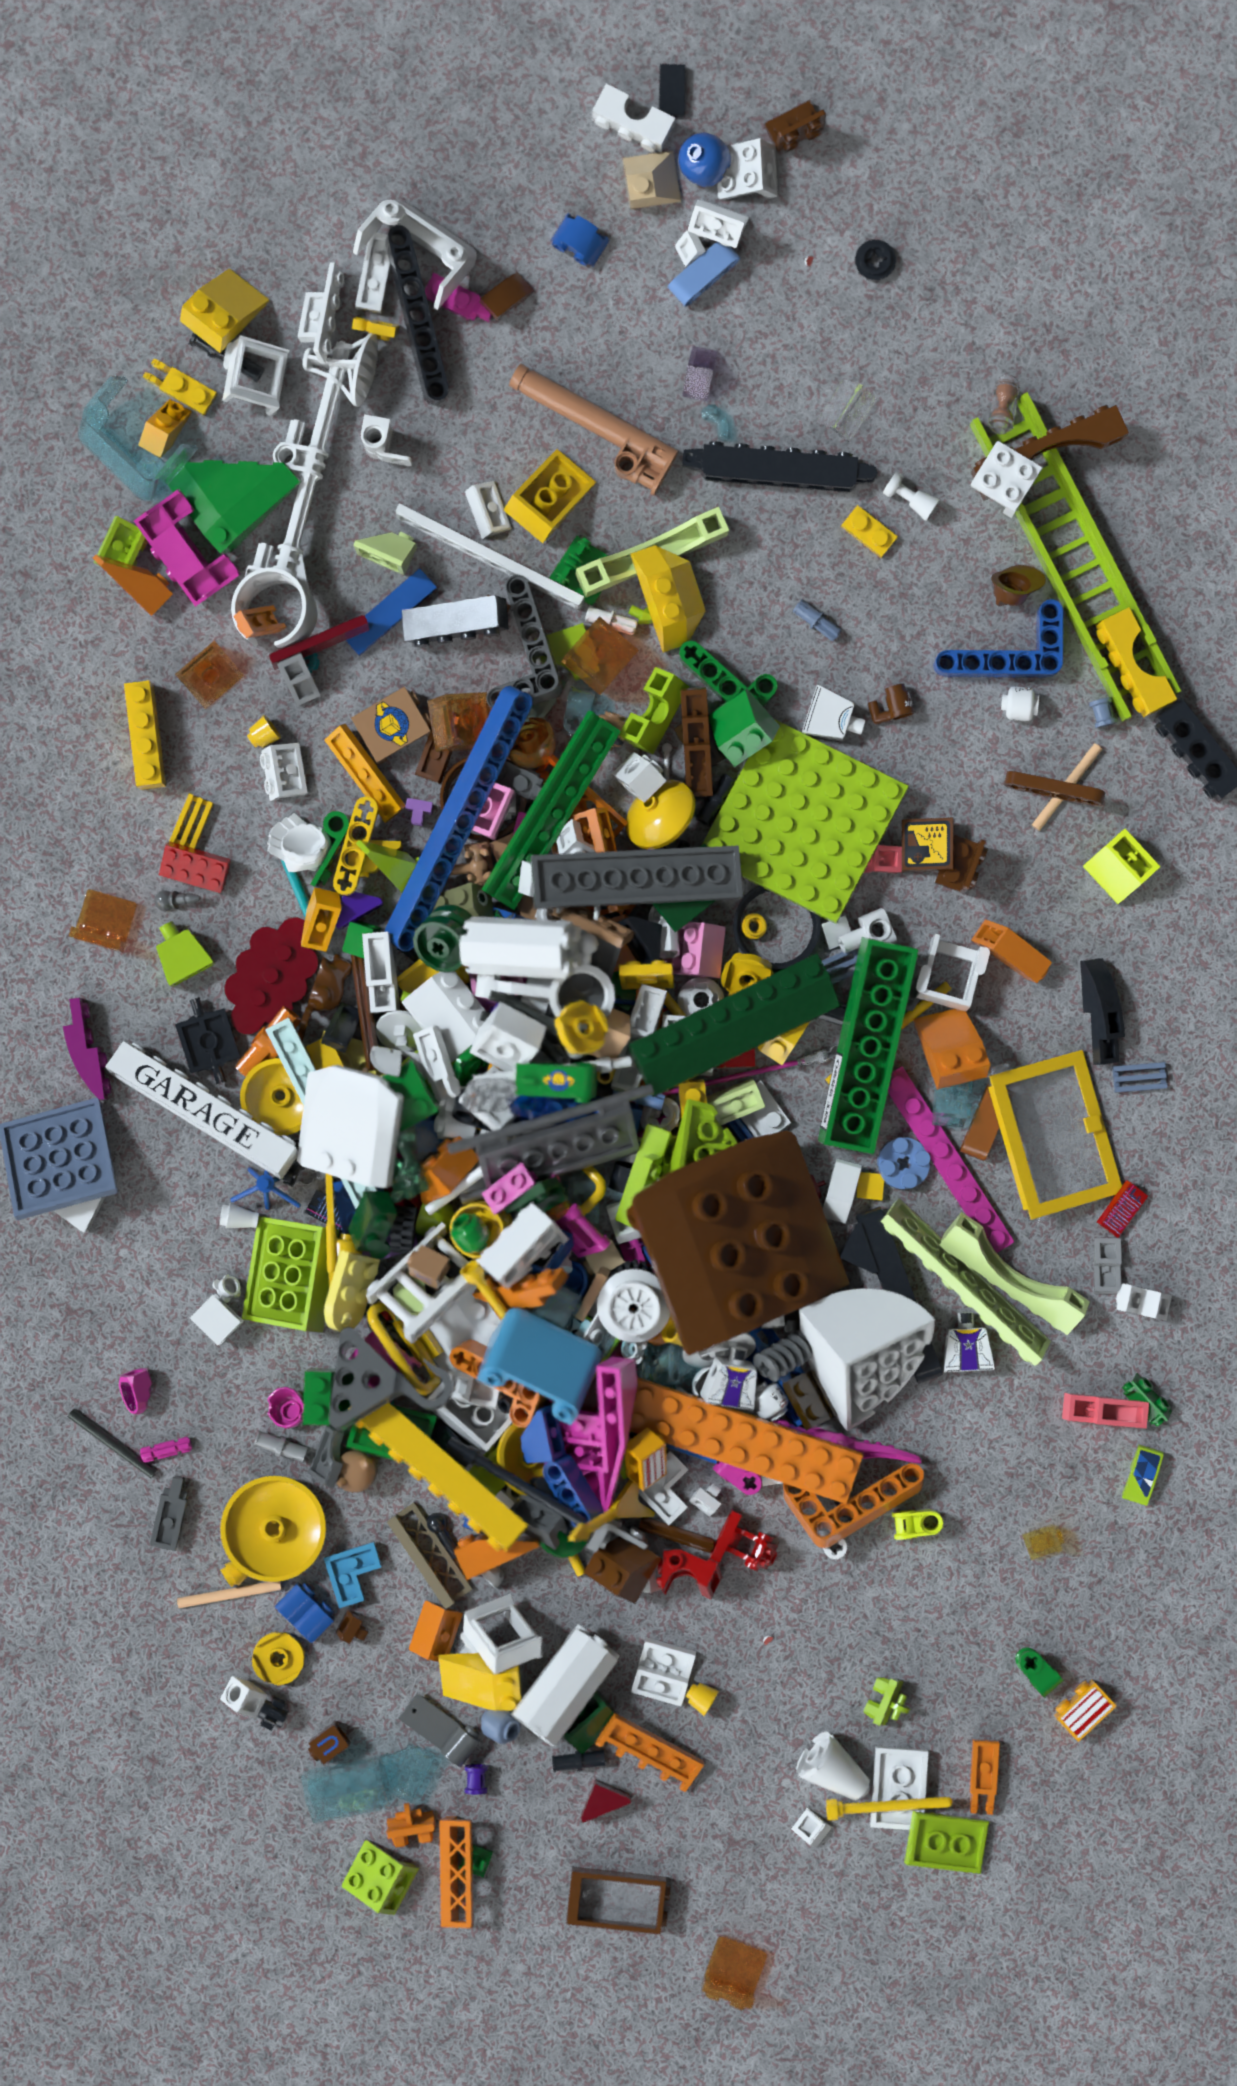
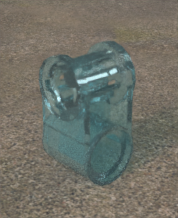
(577, 706)

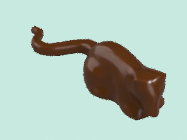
(327, 989)

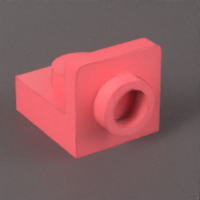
(886, 860)

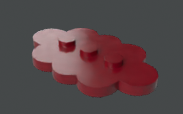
(270, 975)

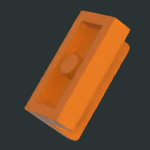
(435, 1631)

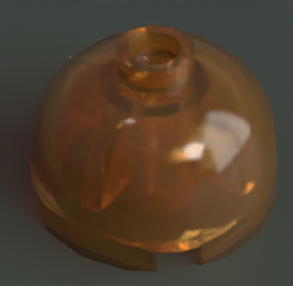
(533, 744)

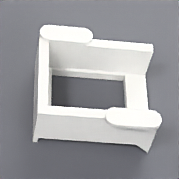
(233, 363)
(979, 962)
(508, 1655)

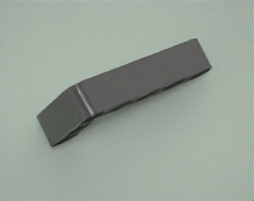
(533, 649)

